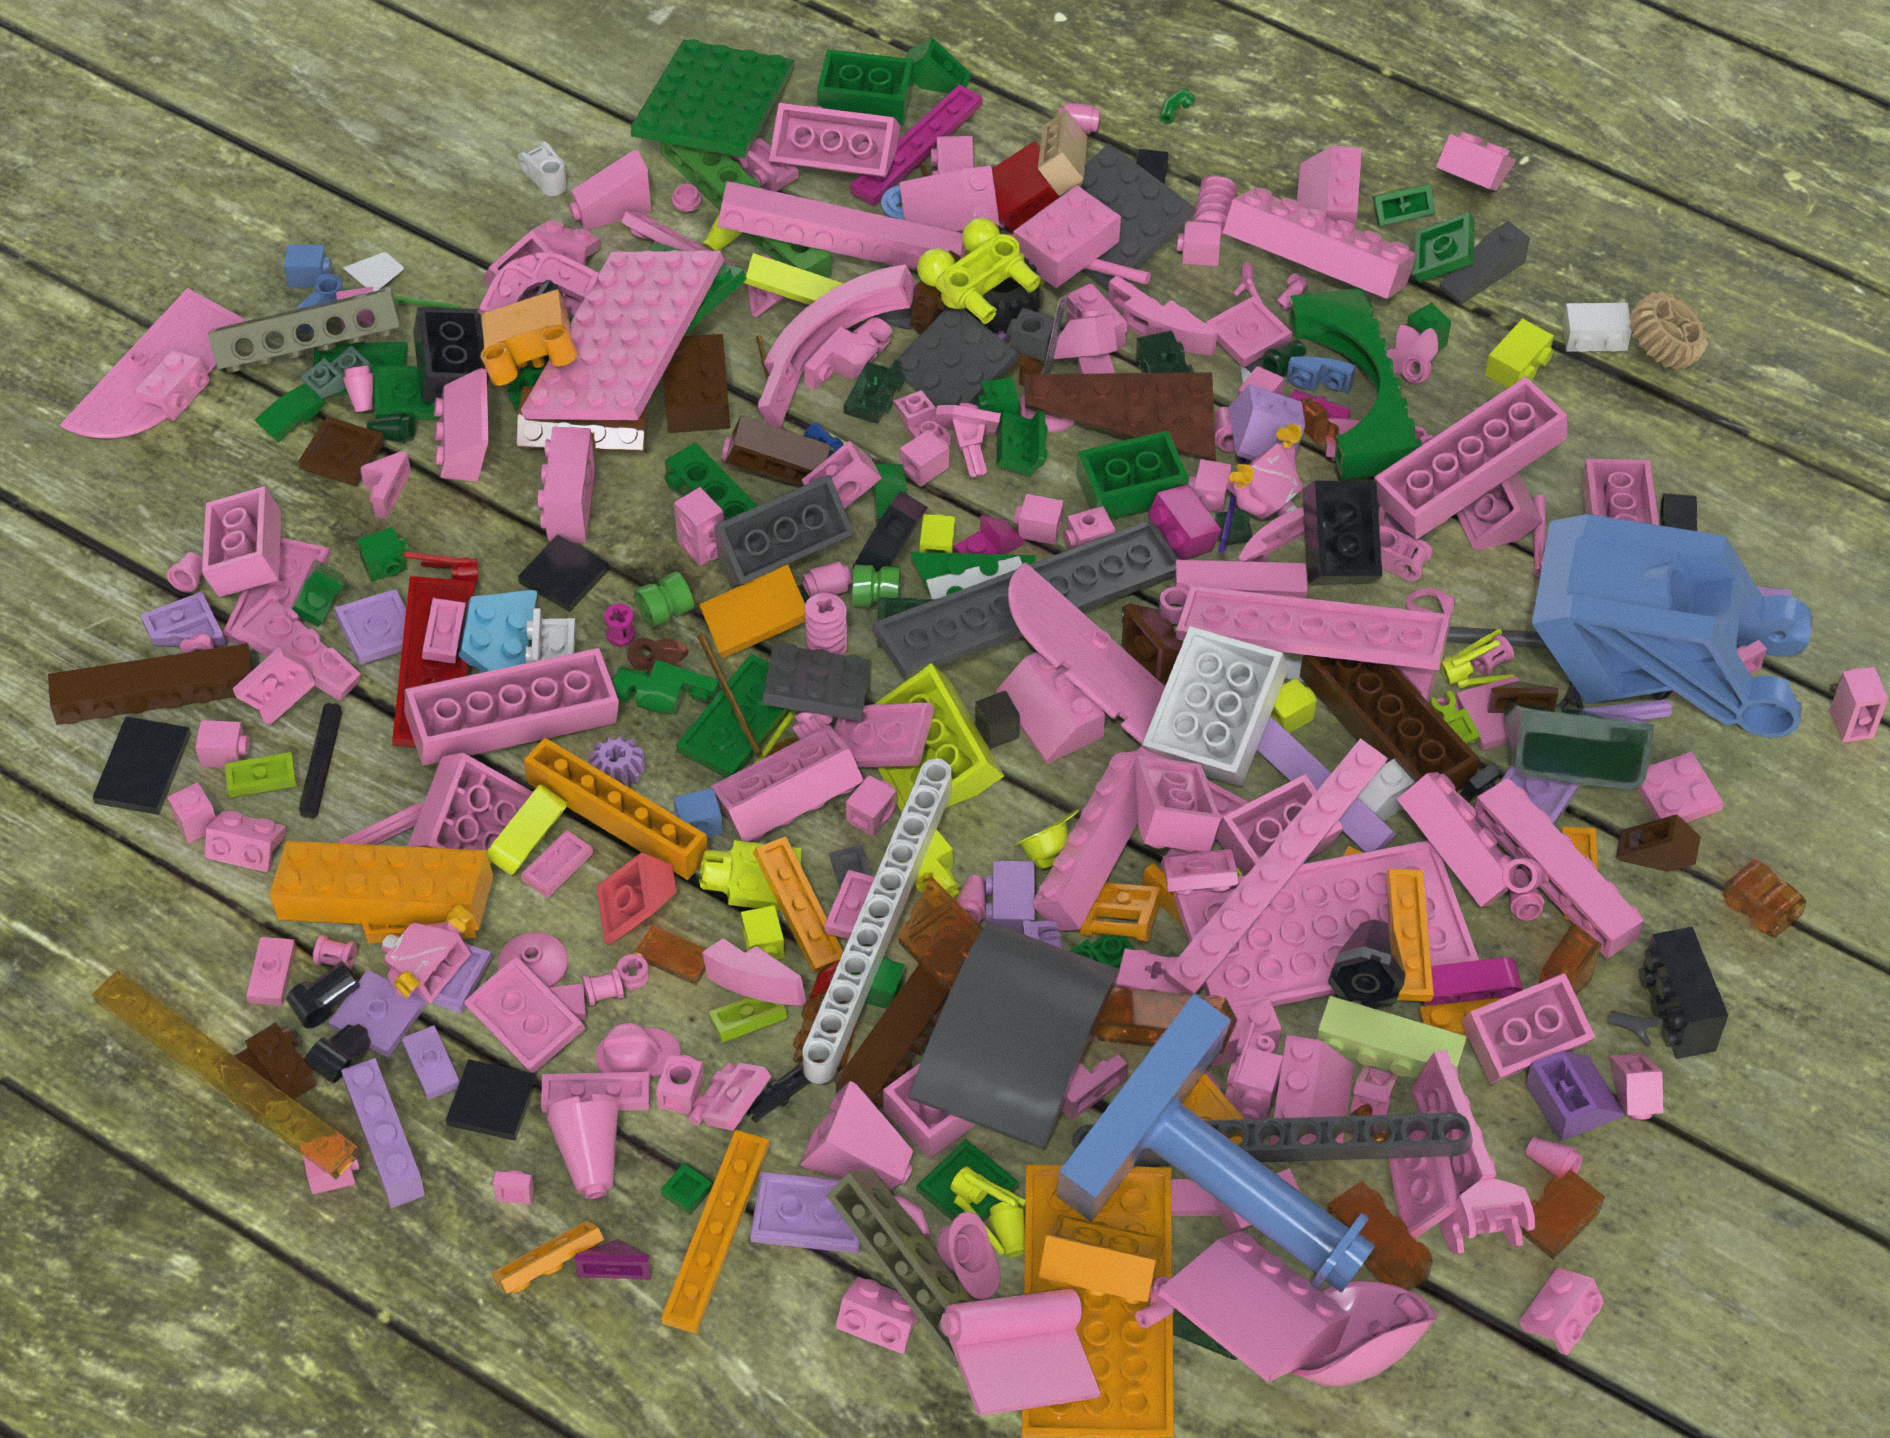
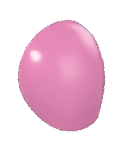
(1380, 1332)

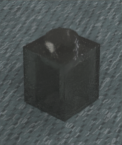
(997, 719)

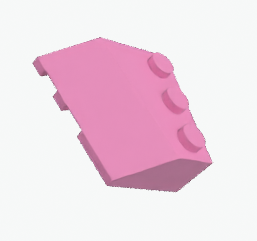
(466, 805)

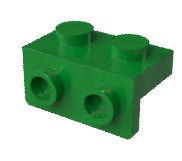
(1021, 442)

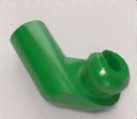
(1170, 104)

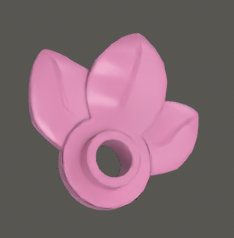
(1414, 349)

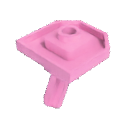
(968, 427)

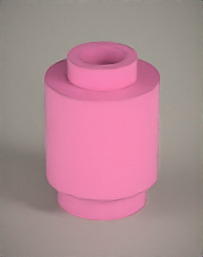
(1085, 115)
(828, 578)

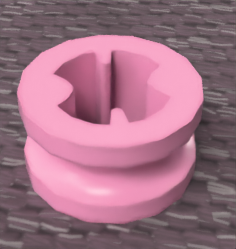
(633, 961)

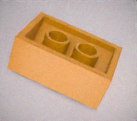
(1101, 1259)

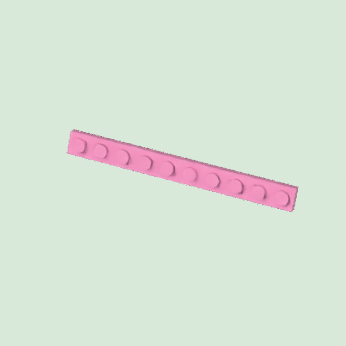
(1275, 868)

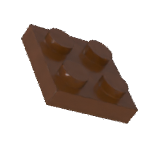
(341, 451)

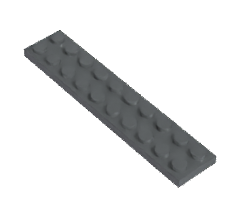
(981, 613)

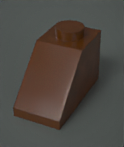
(1660, 844)

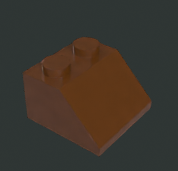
(1150, 640)

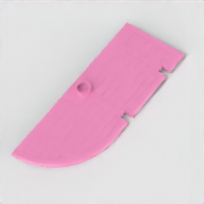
(112, 405)
(1089, 654)

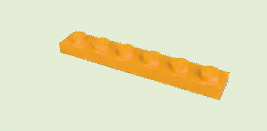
(715, 1232)

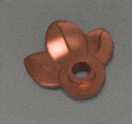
(663, 650)

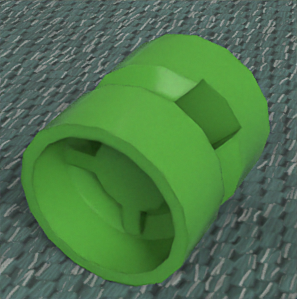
(871, 585)
(668, 597)

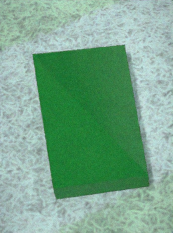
(1404, 204)

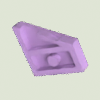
(181, 621)

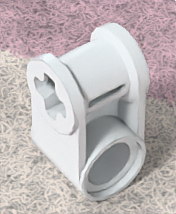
(544, 169)

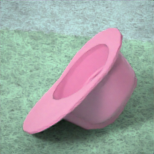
(635, 1050)
(970, 1255)

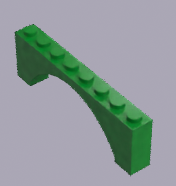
(1347, 325)

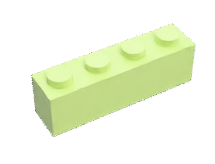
(1385, 1038)

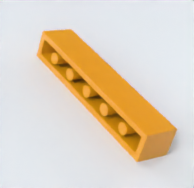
(616, 808)

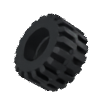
(1011, 302)

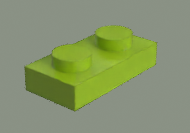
(260, 775)
(745, 1017)

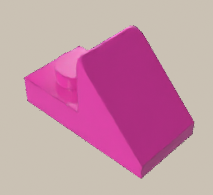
(993, 538)

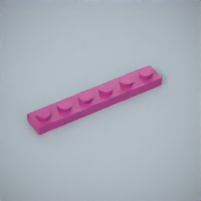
(918, 142)

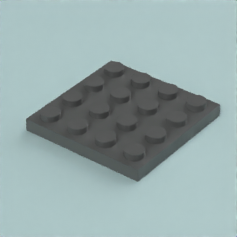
(1146, 207)

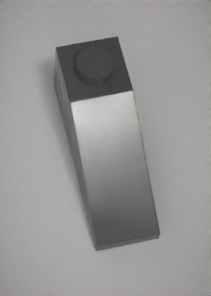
(1493, 259)

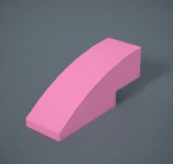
(753, 974)

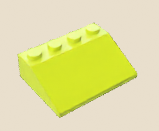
(949, 738)

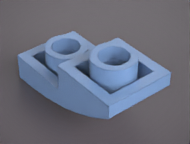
(1312, 371)

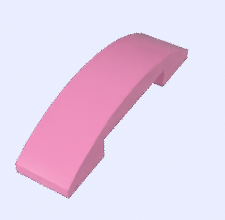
(1273, 536)

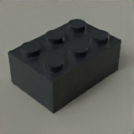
(446, 347)
(1342, 532)
(1683, 993)

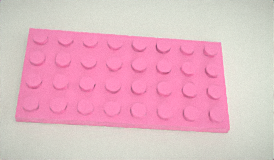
(625, 335)
(1314, 915)

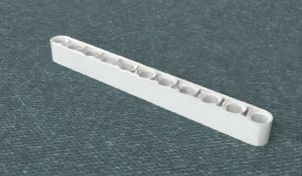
(877, 930)

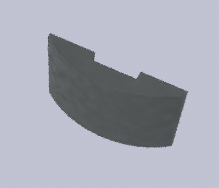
(1013, 1034)

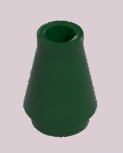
(1277, 359)
(395, 427)

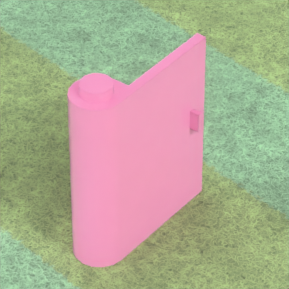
(1020, 1351)

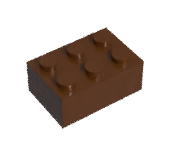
(697, 385)

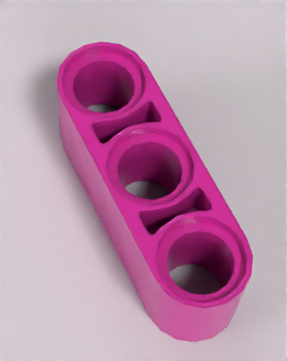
(1474, 981)

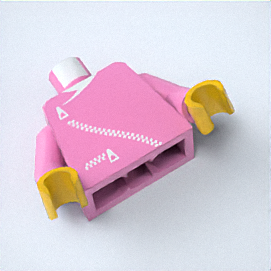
(1270, 478)
(426, 955)

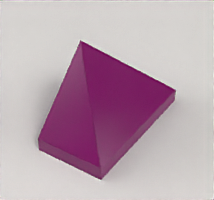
(613, 1261)

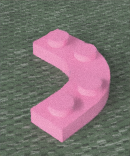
(532, 272)

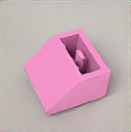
(1474, 162)

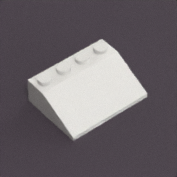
(1217, 704)

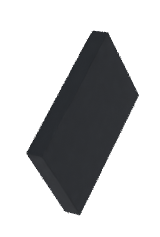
(142, 765)

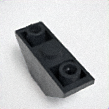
(891, 532)

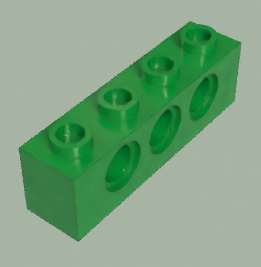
(696, 469)

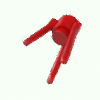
(462, 568)

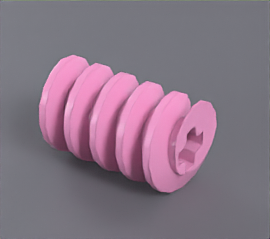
(1215, 200)
(826, 623)

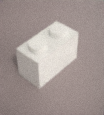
(1596, 327)

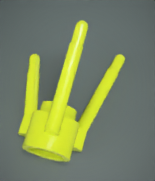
(1458, 666)
(973, 1188)

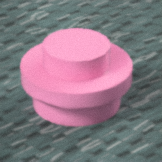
(686, 198)

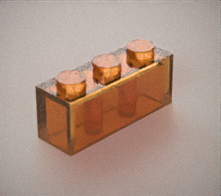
(1397, 1255)

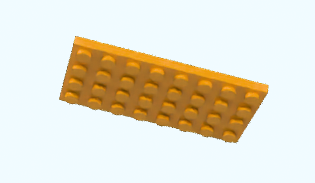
(1127, 1361)

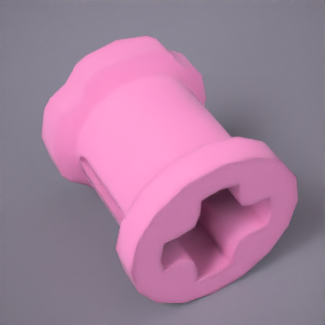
(1491, 659)
(334, 952)
(603, 987)

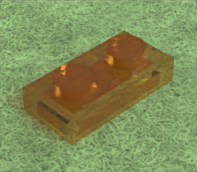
(672, 954)

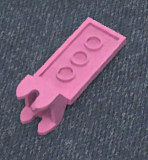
(1482, 1200)

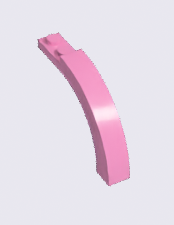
(844, 307)

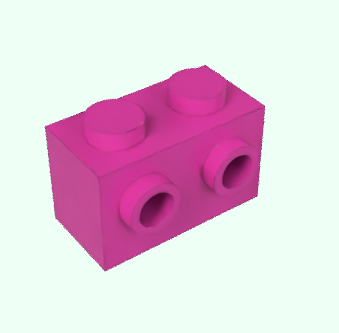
(1184, 522)

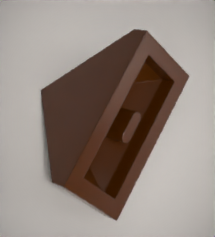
(1521, 692)

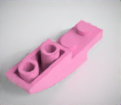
(1148, 317)

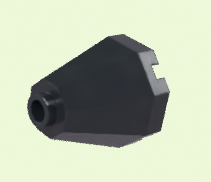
(1369, 966)

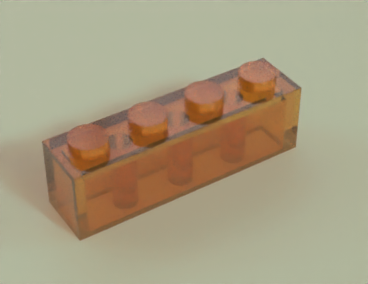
(1144, 1015)

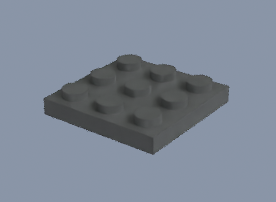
(955, 359)
(816, 681)

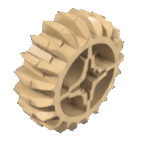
(1668, 330)

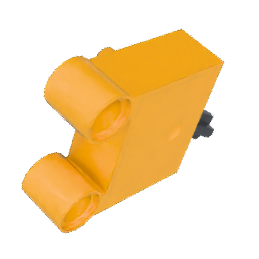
(527, 333)

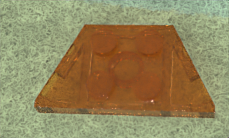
(939, 934)

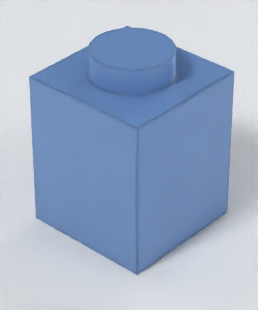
(305, 265)

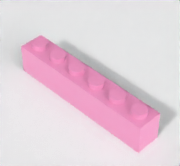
(1092, 847)
(1567, 875)

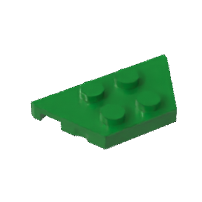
(939, 564)

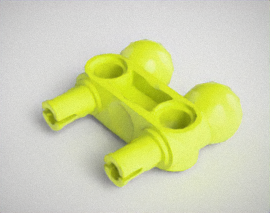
(989, 262)

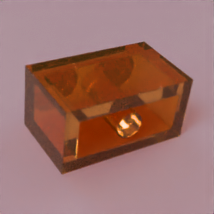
(1563, 1213)

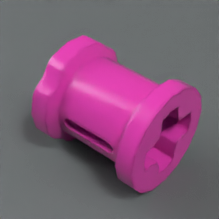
(616, 627)

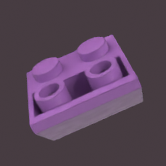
(1571, 1094)

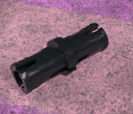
(778, 1093)

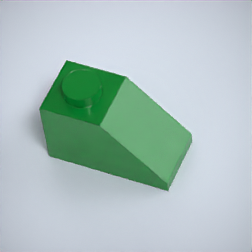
(936, 68)

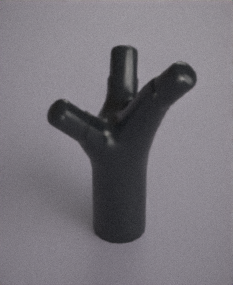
(1572, 697)

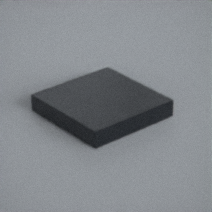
(563, 573)
(491, 1099)

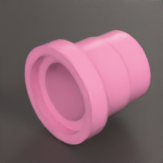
(186, 572)

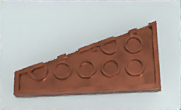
(1132, 405)

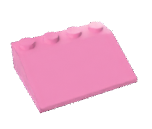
(1256, 1307)

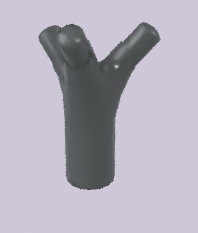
(1634, 1024)

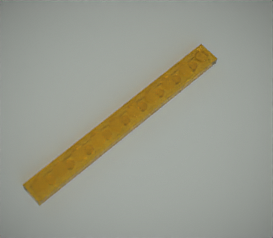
(227, 1075)

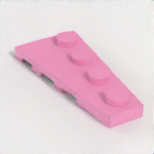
(273, 626)

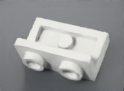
(549, 637)

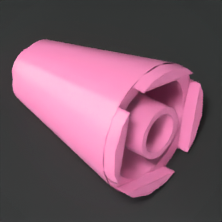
(587, 1141)

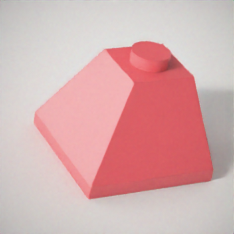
(634, 894)

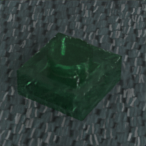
(1240, 527)

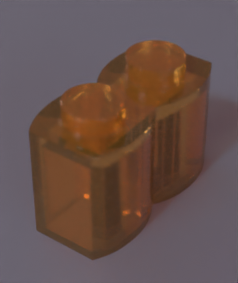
(1764, 898)

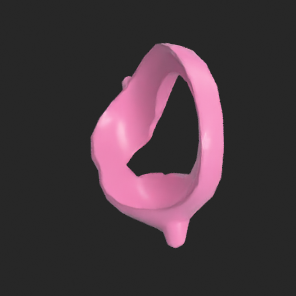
(1445, 600)

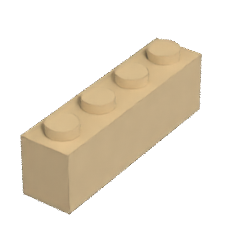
(1063, 153)

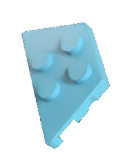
(497, 630)

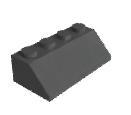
(781, 531)

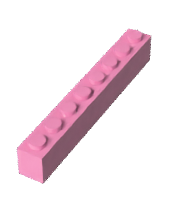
(831, 226)

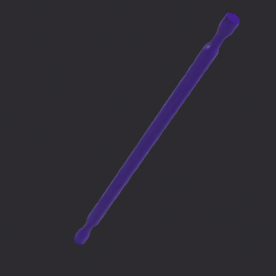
(1229, 516)

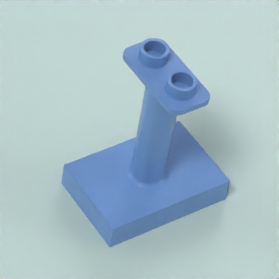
(1152, 1116)

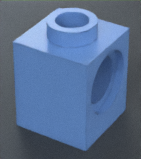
(700, 811)

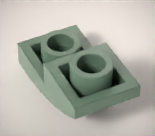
(326, 377)

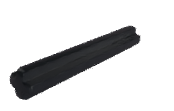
(320, 760)

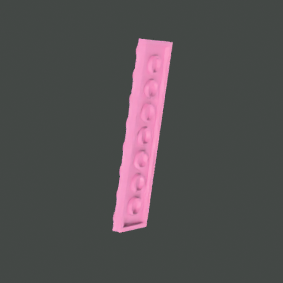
(1319, 626)

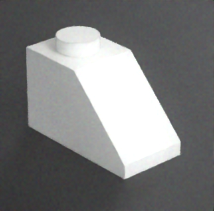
(1385, 789)

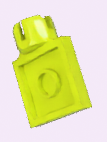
(738, 875)

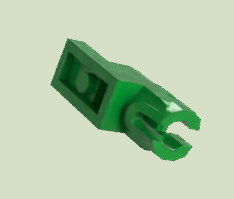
(664, 687)

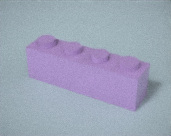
(383, 1133)

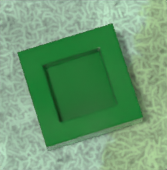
(686, 1188)

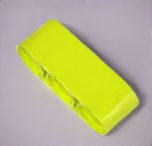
(526, 829)

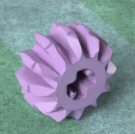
(619, 759)

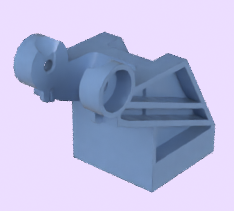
(1665, 611)

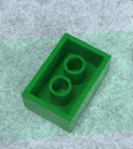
(866, 84)
(1130, 473)

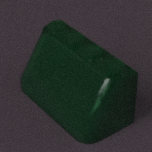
(1578, 745)

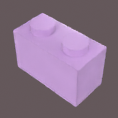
(1012, 893)

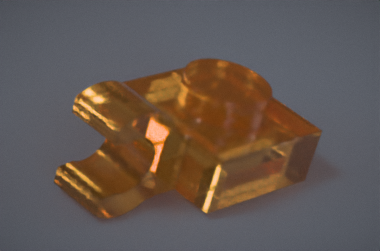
(1316, 421)

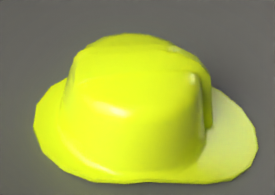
(1048, 843)

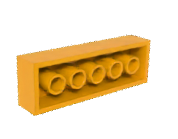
(379, 883)

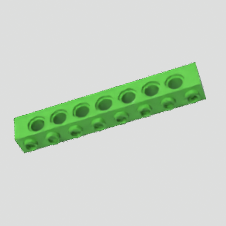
(709, 174)

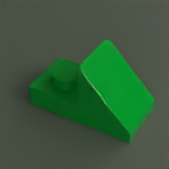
(317, 592)

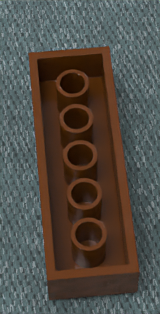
(1390, 716)

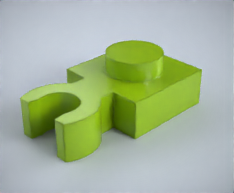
(1458, 720)

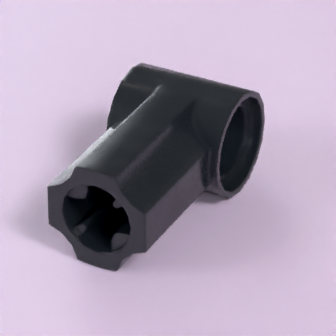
(314, 999)
(338, 1052)

